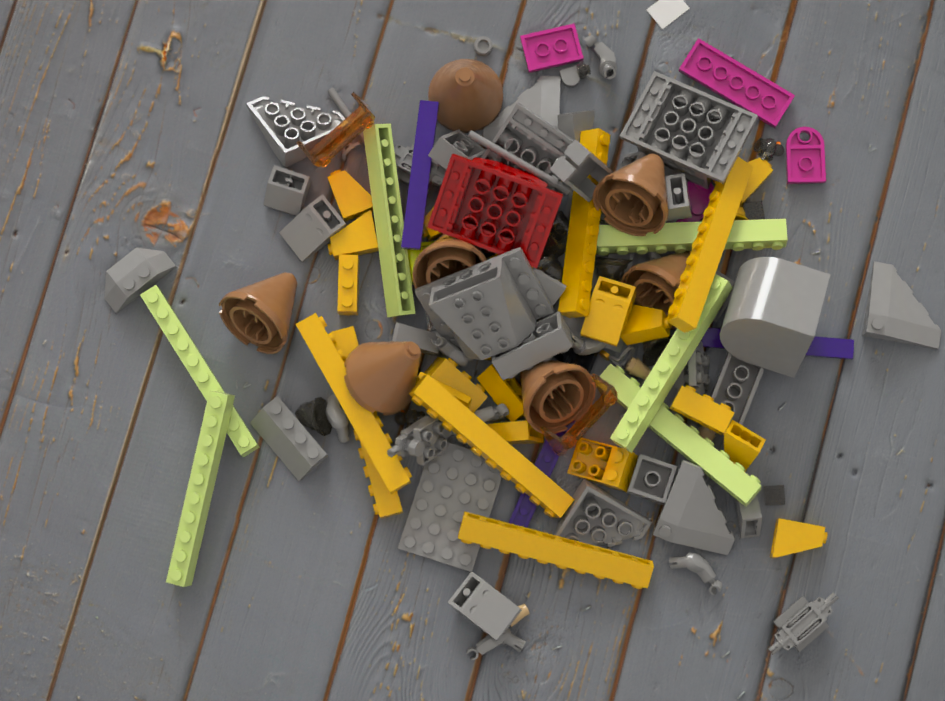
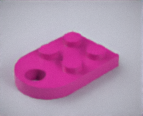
(805, 158)

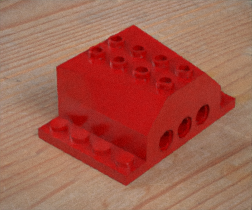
(495, 207)

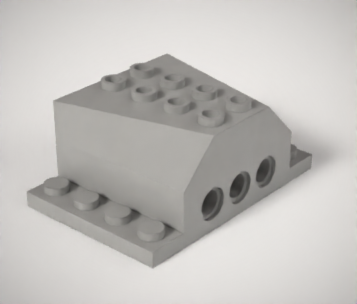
(688, 129)
(531, 140)
(487, 305)

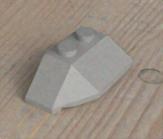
(134, 276)

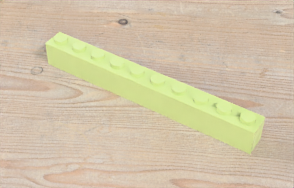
(388, 220)
(681, 235)
(196, 364)
(667, 370)
(688, 442)
(200, 488)

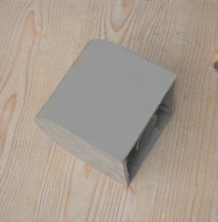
(773, 313)

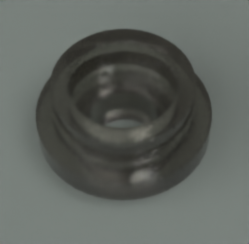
(583, 70)

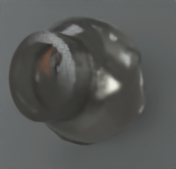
(767, 148)
(409, 418)

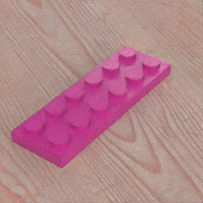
(736, 82)

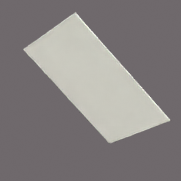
(667, 11)

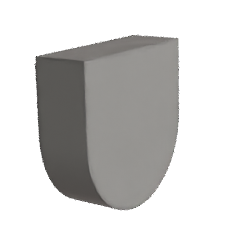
(570, 76)

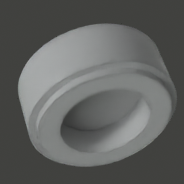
(483, 46)

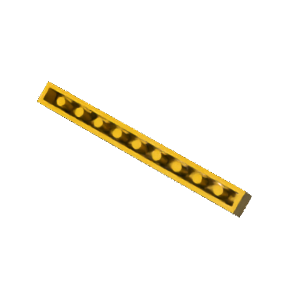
(582, 237)
(708, 248)
(363, 421)
(491, 446)
(386, 503)
(555, 550)

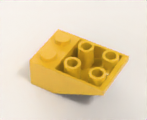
(608, 311)
(603, 464)

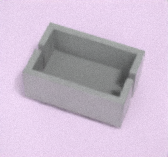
(576, 167)

